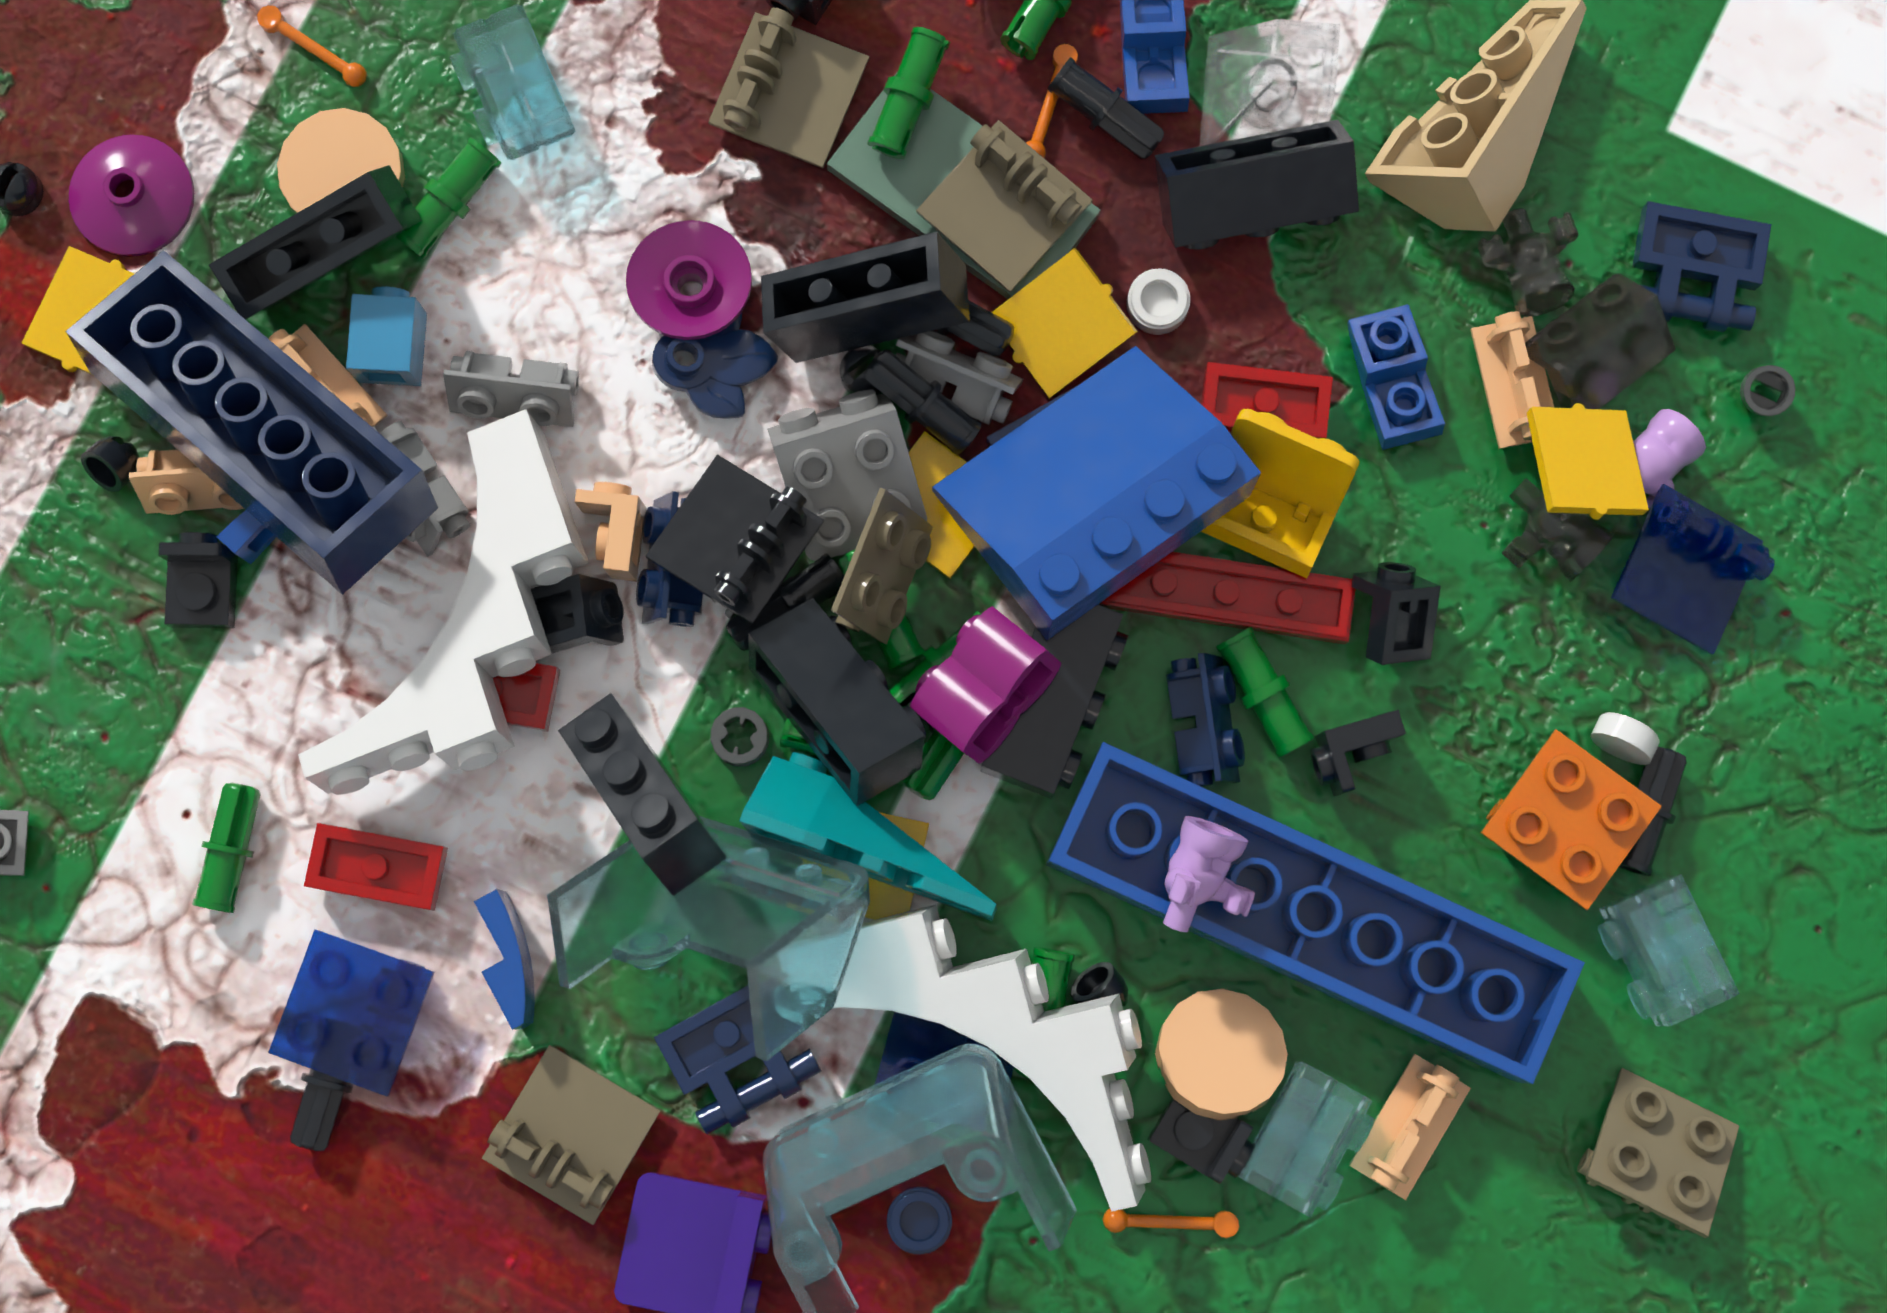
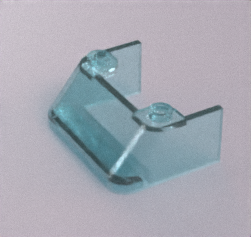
(763, 908)
(938, 1113)

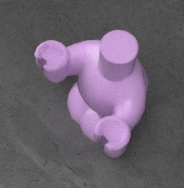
(1665, 449)
(1199, 872)

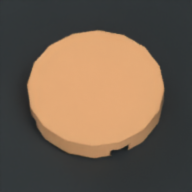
(332, 152)
(1221, 1054)

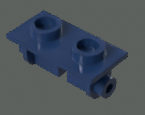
(657, 588)
(1206, 696)

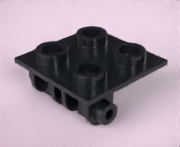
(735, 538)

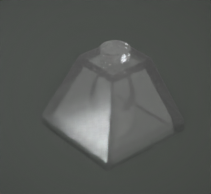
(1268, 79)

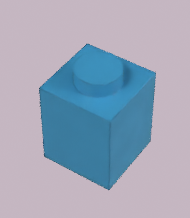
(386, 338)

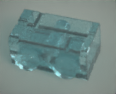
(513, 83)
(1666, 952)
(1307, 1139)

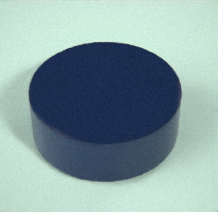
(919, 1220)

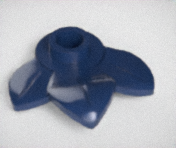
(720, 368)

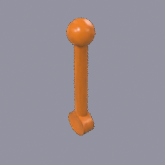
(272, 21)
(1060, 57)
(1223, 1223)

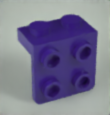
(692, 1247)

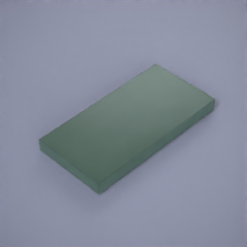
(934, 150)

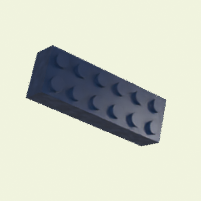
(254, 421)

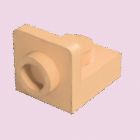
(620, 539)

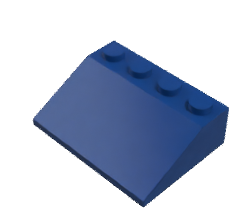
(1097, 489)

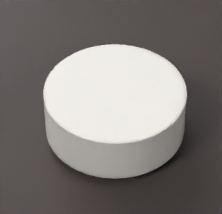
(1158, 301)
(1625, 738)

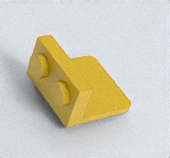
(1293, 497)

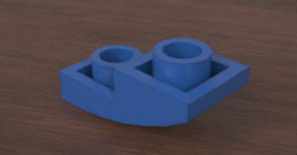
(1394, 377)

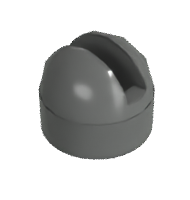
(1771, 377)

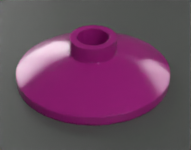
(146, 217)
(681, 255)

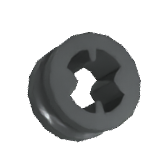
(720, 734)

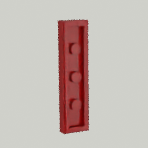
(1241, 597)

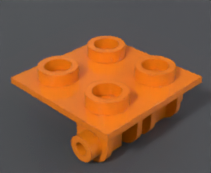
(1570, 819)

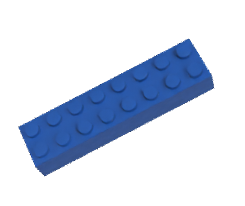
(1326, 918)

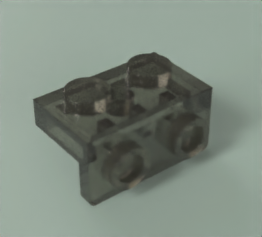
(1602, 343)

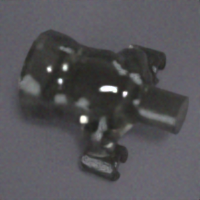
(1532, 261)
(1566, 536)

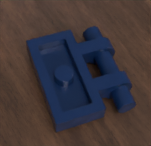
(1707, 249)
(719, 1040)

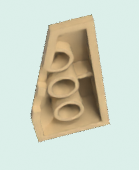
(1480, 139)

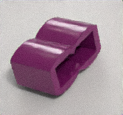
(984, 684)

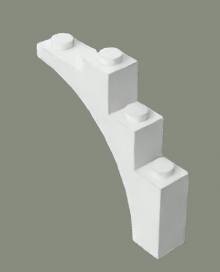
(493, 630)
(997, 1001)

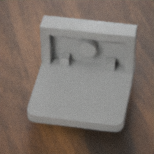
(841, 464)

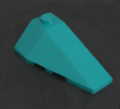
(813, 811)

